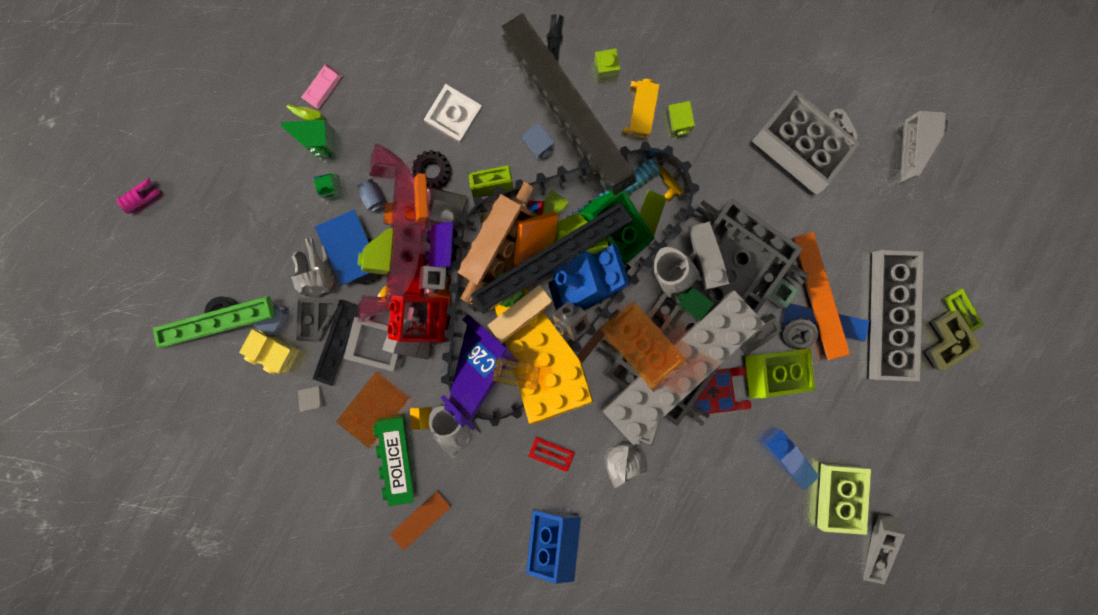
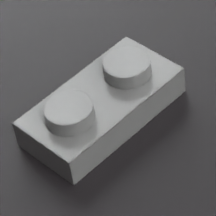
(762, 335)

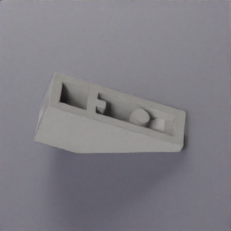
(708, 256)
(883, 548)

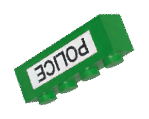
(395, 461)

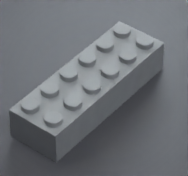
(896, 315)

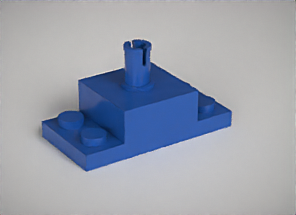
(589, 278)

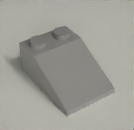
(921, 139)

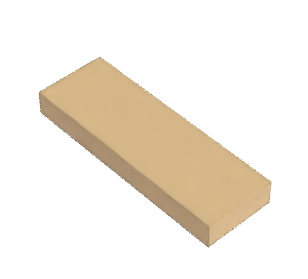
(520, 314)

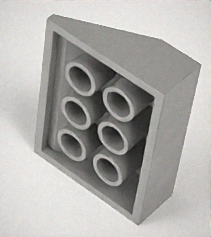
(805, 142)

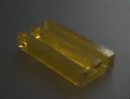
(496, 378)

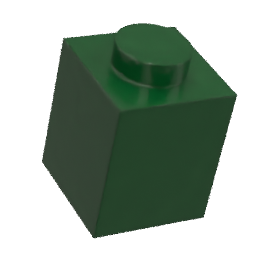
(694, 303)

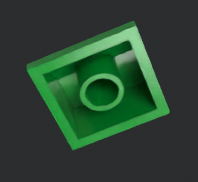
(313, 135)

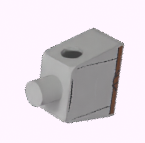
(445, 205)

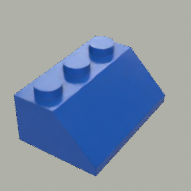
(553, 546)

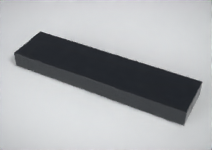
(336, 343)

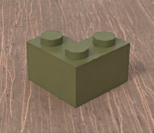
(957, 341)

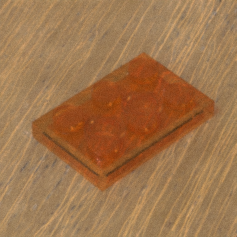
(375, 400)

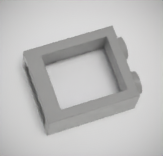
(354, 343)

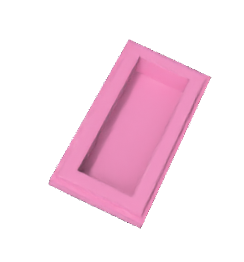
(322, 86)

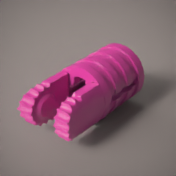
(135, 198)

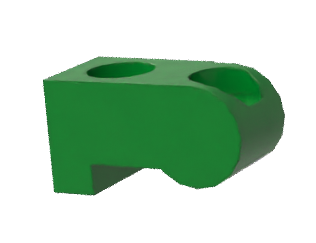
(328, 185)

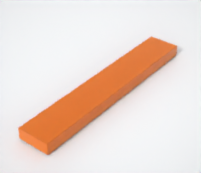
(821, 297)

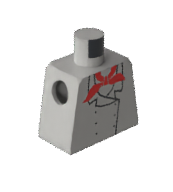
(412, 349)

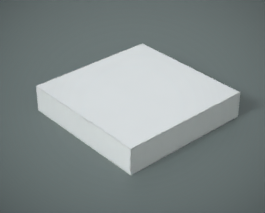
(453, 113)

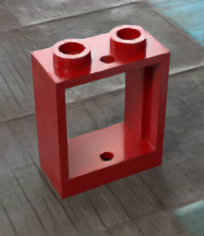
(435, 322)

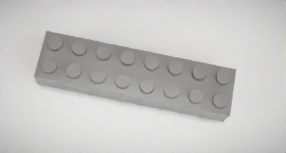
(704, 347)

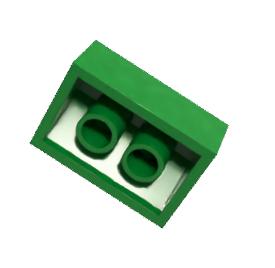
(632, 237)

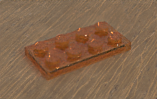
(644, 346)

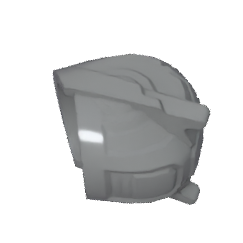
(675, 270)
(448, 432)
(625, 463)

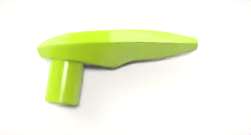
(306, 113)

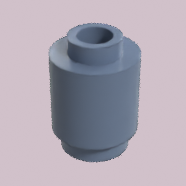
(371, 195)

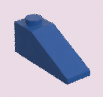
(790, 458)

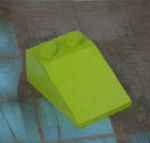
(780, 373)

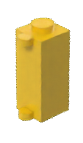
(643, 108)

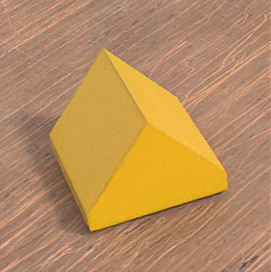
(420, 418)

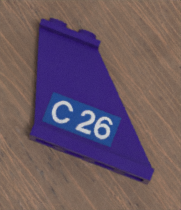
(474, 372)

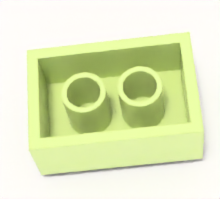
(843, 498)

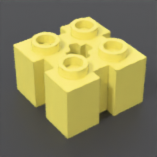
(270, 351)

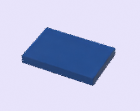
(342, 242)

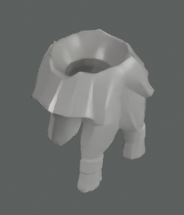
(317, 280)

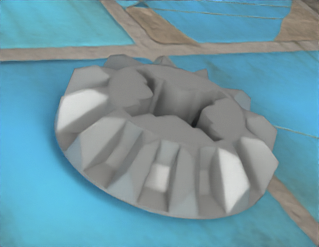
(797, 341)

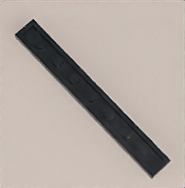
(551, 258)

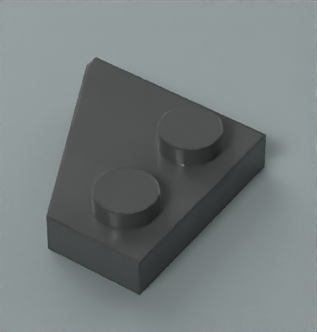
(314, 317)

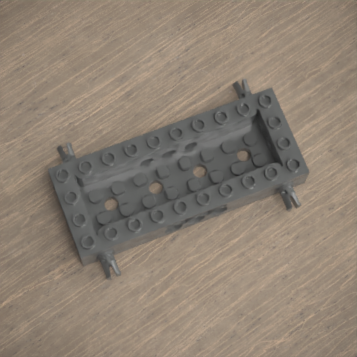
(768, 260)

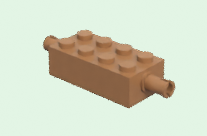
(495, 244)

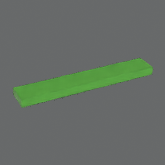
(214, 322)

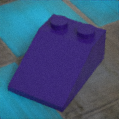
(442, 245)

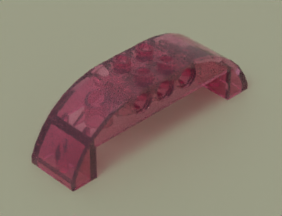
(387, 164)

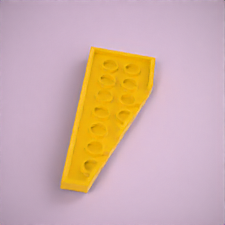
(561, 374)

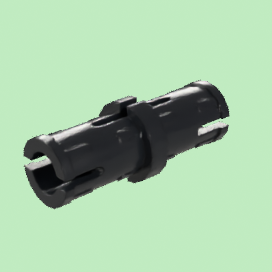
(554, 36)

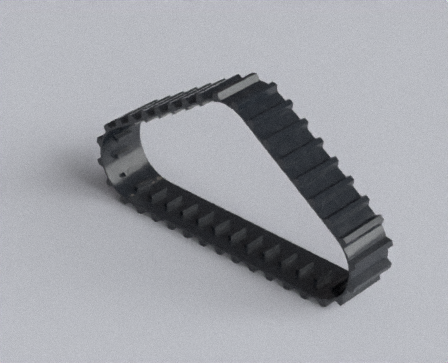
(645, 151)

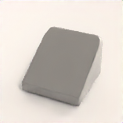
(310, 399)

